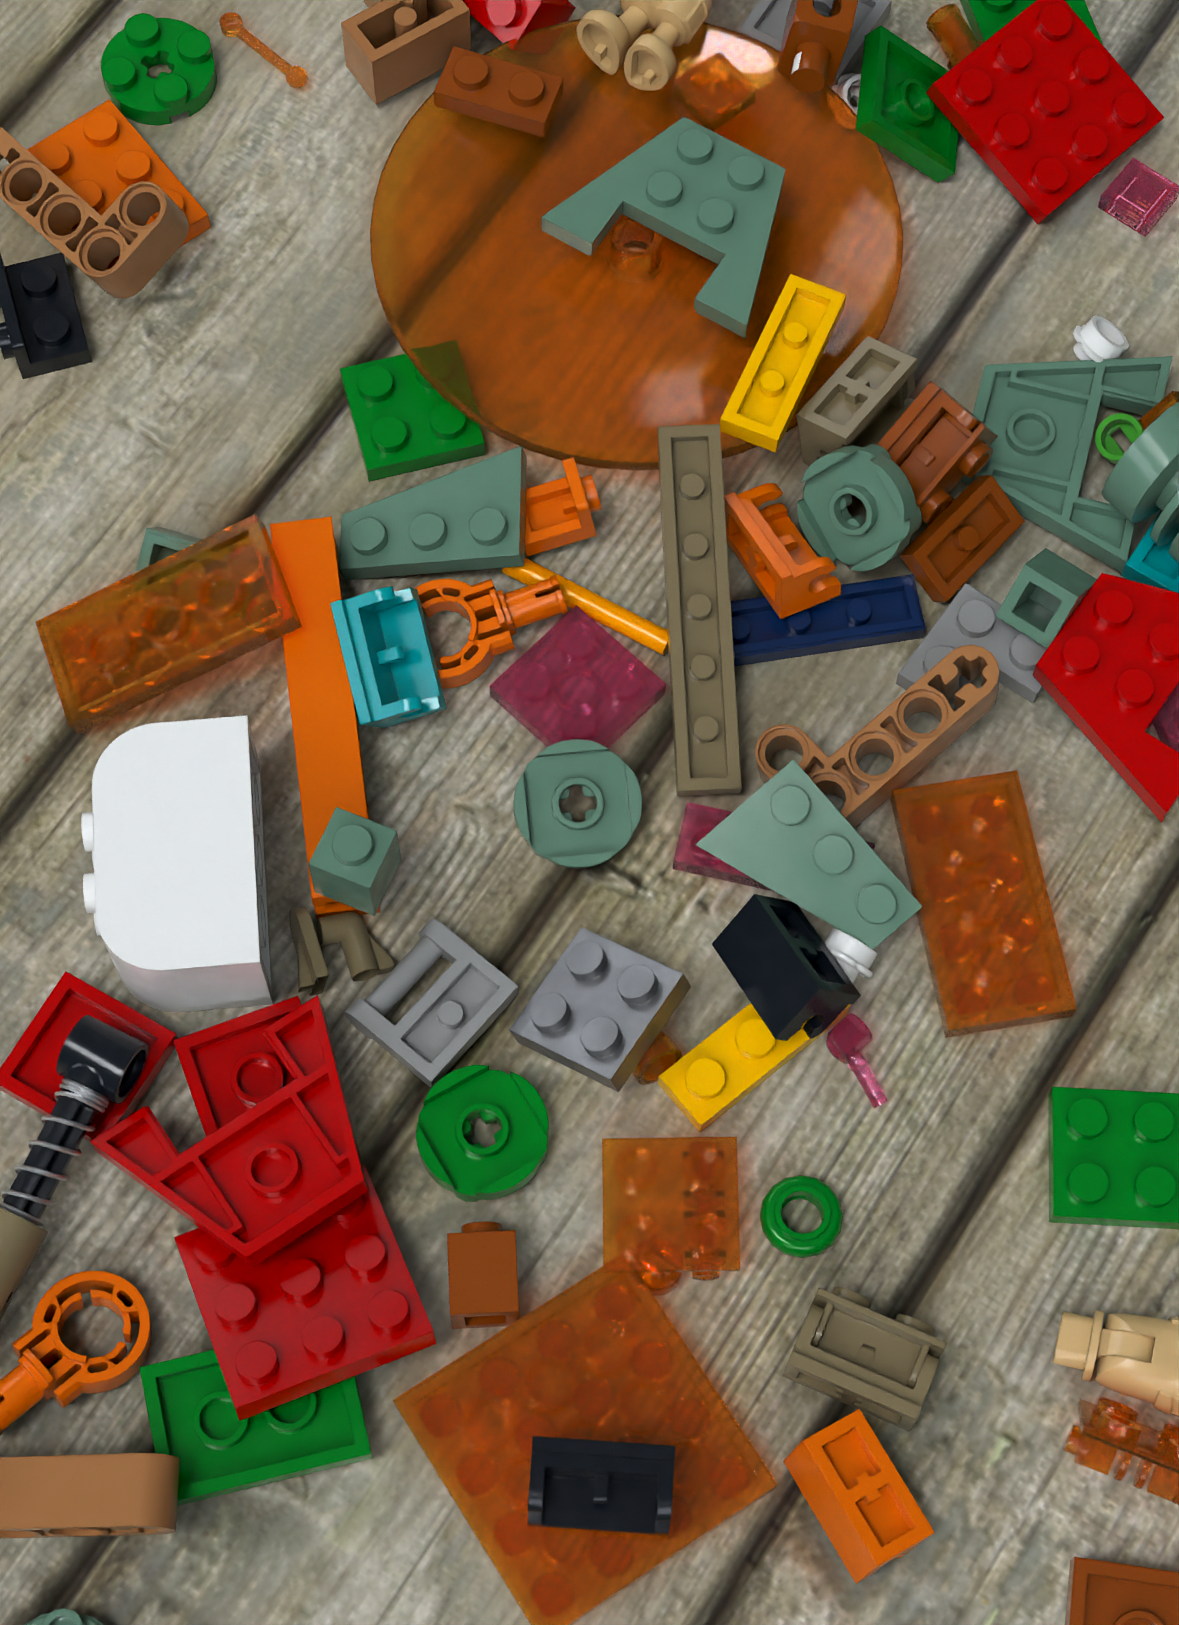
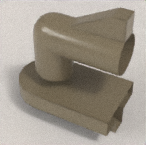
(361, 951)

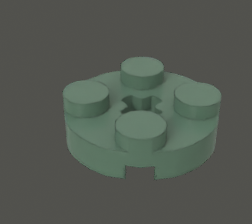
(881, 487)
(600, 776)

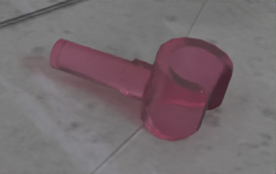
(845, 1044)

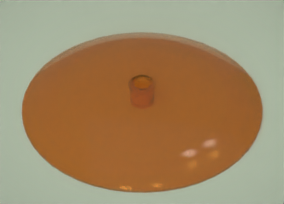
(608, 344)

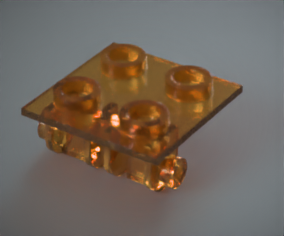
(671, 1205)
(1114, 1427)

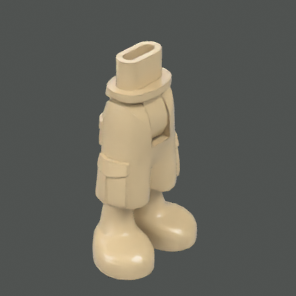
(648, 57)
(1126, 1354)

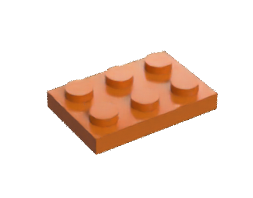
(104, 156)

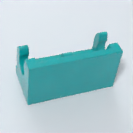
(388, 656)

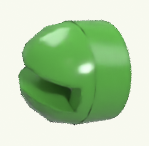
(1106, 444)

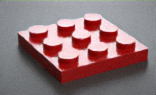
(1044, 105)
(310, 1310)

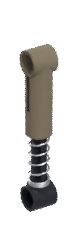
(96, 1068)

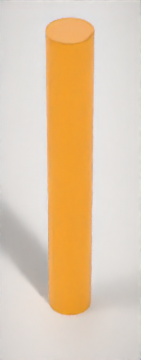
(596, 607)

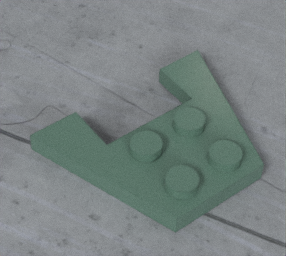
(696, 194)
(1045, 435)

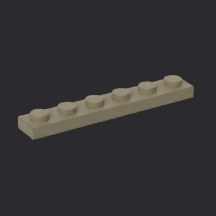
(698, 610)

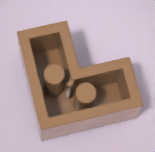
(403, 42)

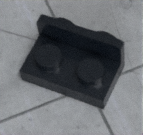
(41, 317)

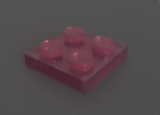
(577, 685)

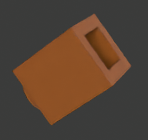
(483, 1276)

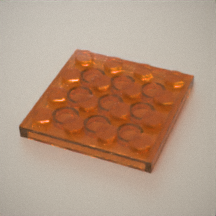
(584, 1368)

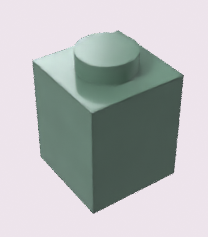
(1044, 596)
(355, 861)

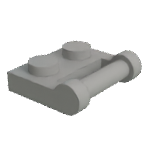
(446, 1016)

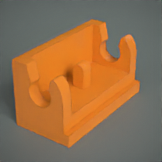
(777, 552)
(857, 1495)

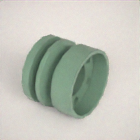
(1149, 480)

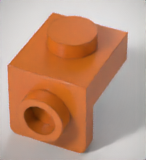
(560, 511)

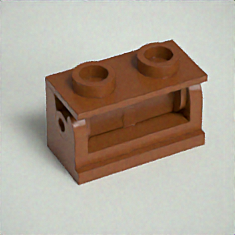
(936, 447)

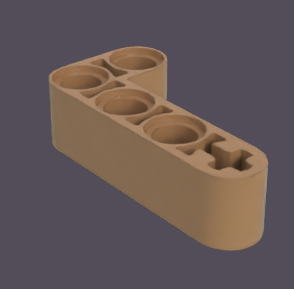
(97, 238)
(891, 736)
(88, 1495)

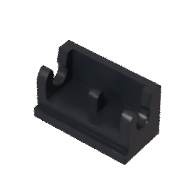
(784, 967)
(601, 1485)

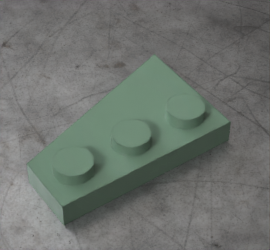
(442, 525)
(813, 857)

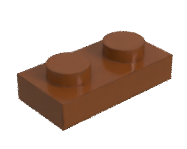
(498, 91)
(962, 538)

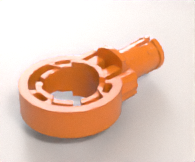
(492, 619)
(73, 1372)

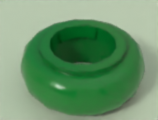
(796, 1243)

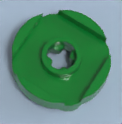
(153, 42)
(471, 1169)

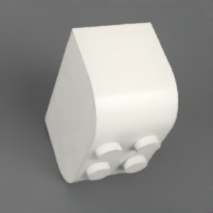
(181, 864)

